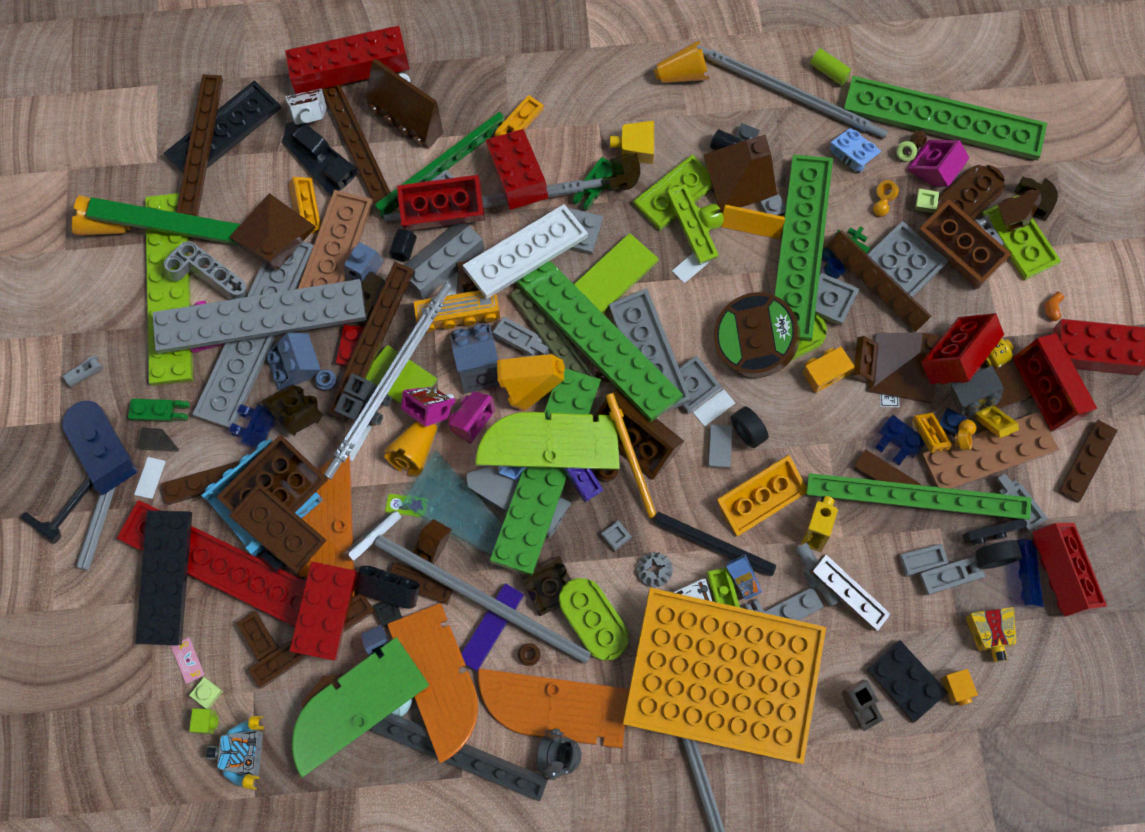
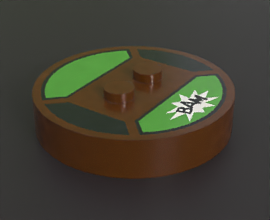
(757, 335)

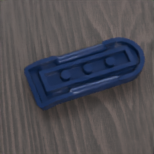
(98, 446)

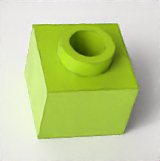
(203, 721)

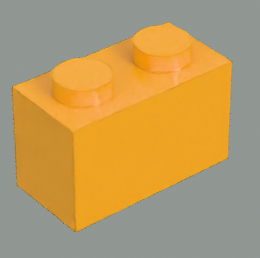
(828, 369)

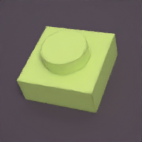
(926, 201)
(206, 693)

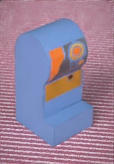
(744, 576)

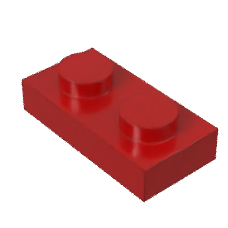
(348, 343)

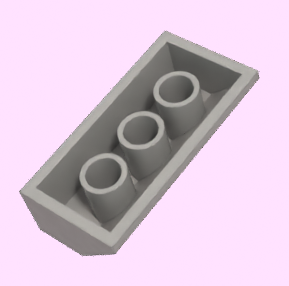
(440, 258)

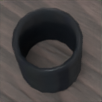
(722, 139)
(402, 245)

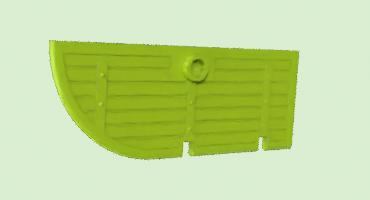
(561, 442)

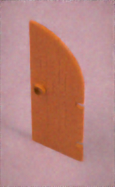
(333, 519)
(451, 699)
(540, 703)

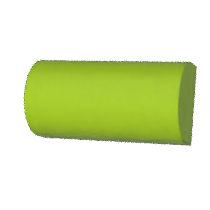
(830, 66)
(722, 587)

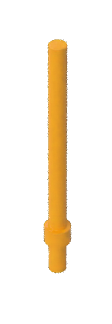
(616, 414)

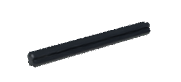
(713, 543)

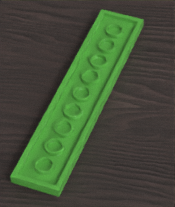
(946, 118)
(804, 238)
(600, 340)
(539, 487)

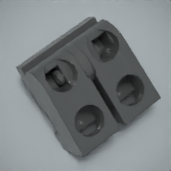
(362, 391)

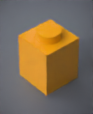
(959, 687)

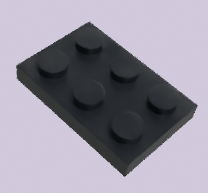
(907, 681)

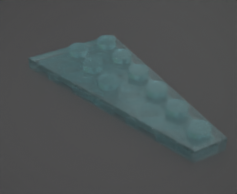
(447, 499)

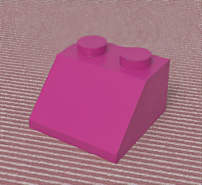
(939, 162)
(472, 416)

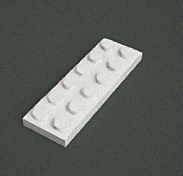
(525, 251)

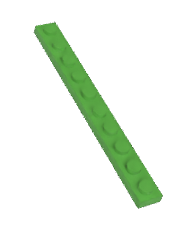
(919, 496)

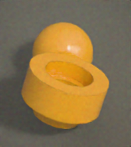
(881, 207)
(964, 436)

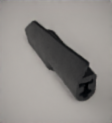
(318, 157)

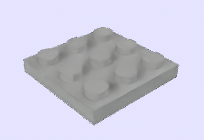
(908, 258)

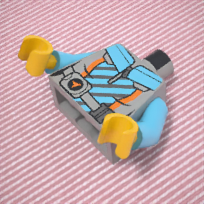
(240, 753)

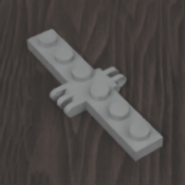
(793, 608)

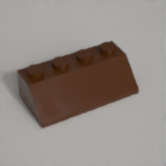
(652, 442)

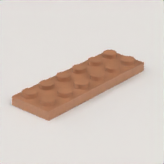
(336, 239)
(990, 453)

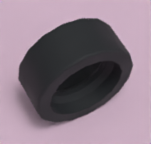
(749, 427)
(998, 554)

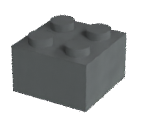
(978, 392)

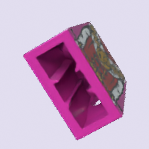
(427, 404)

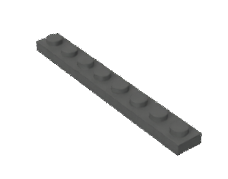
(466, 758)

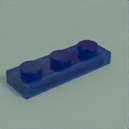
(1029, 575)

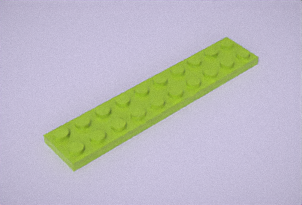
(165, 295)

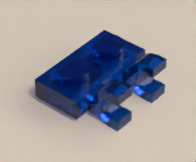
(258, 427)
(902, 436)

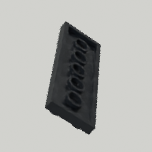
(233, 123)
(164, 578)

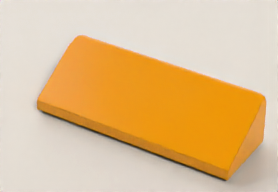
(304, 200)
(753, 222)

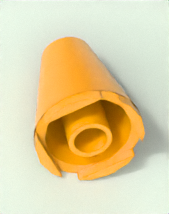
(683, 66)
(85, 226)
(411, 448)

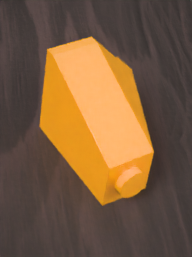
(529, 378)

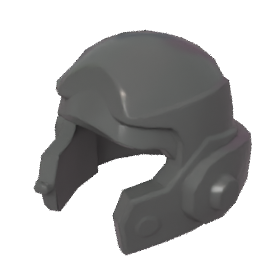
(557, 755)

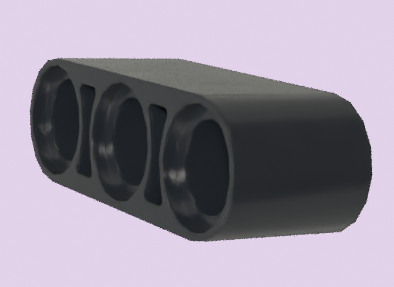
(387, 587)

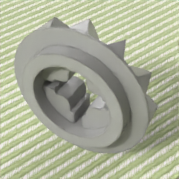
(650, 578)

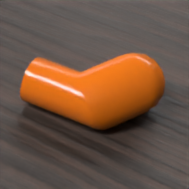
(1052, 308)

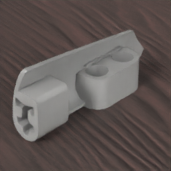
(499, 492)

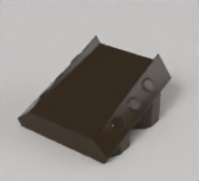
(293, 408)
(546, 584)

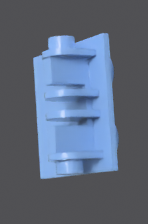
(855, 147)

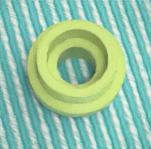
(906, 157)

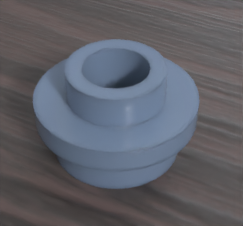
(321, 376)

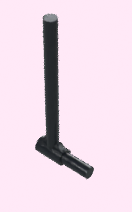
(51, 530)

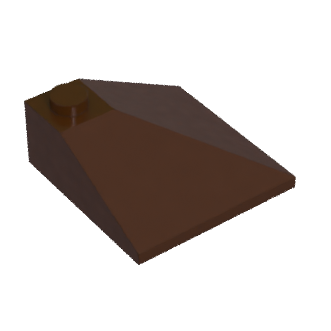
(741, 173)
(272, 232)
(900, 366)

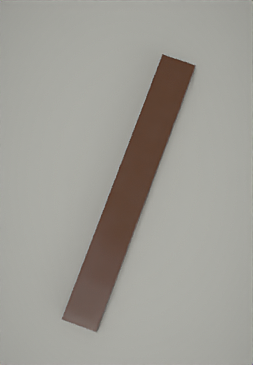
(356, 143)
(199, 145)
(374, 332)

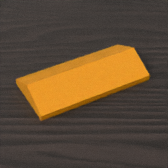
(762, 495)

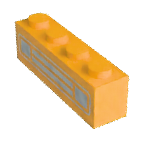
(461, 310)

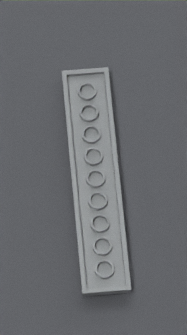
(258, 316)
(243, 359)

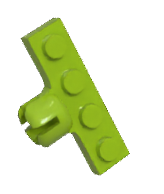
(696, 222)

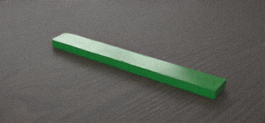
(444, 161)
(161, 220)

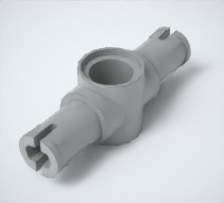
(810, 560)

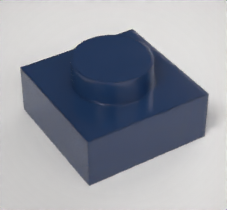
(950, 421)

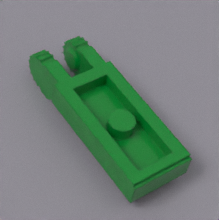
(600, 170)
(157, 410)

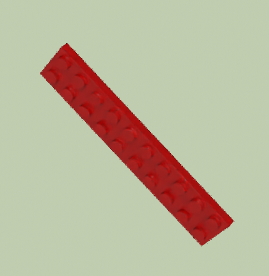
(229, 569)

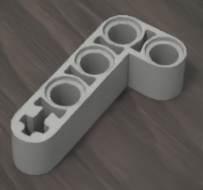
(208, 274)

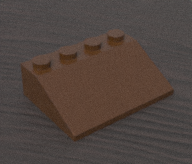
(403, 105)
(279, 470)

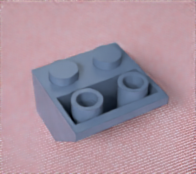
(473, 347)
(293, 360)

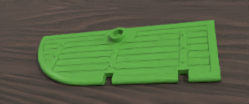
(363, 700)

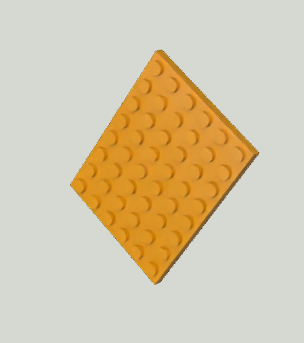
(725, 676)

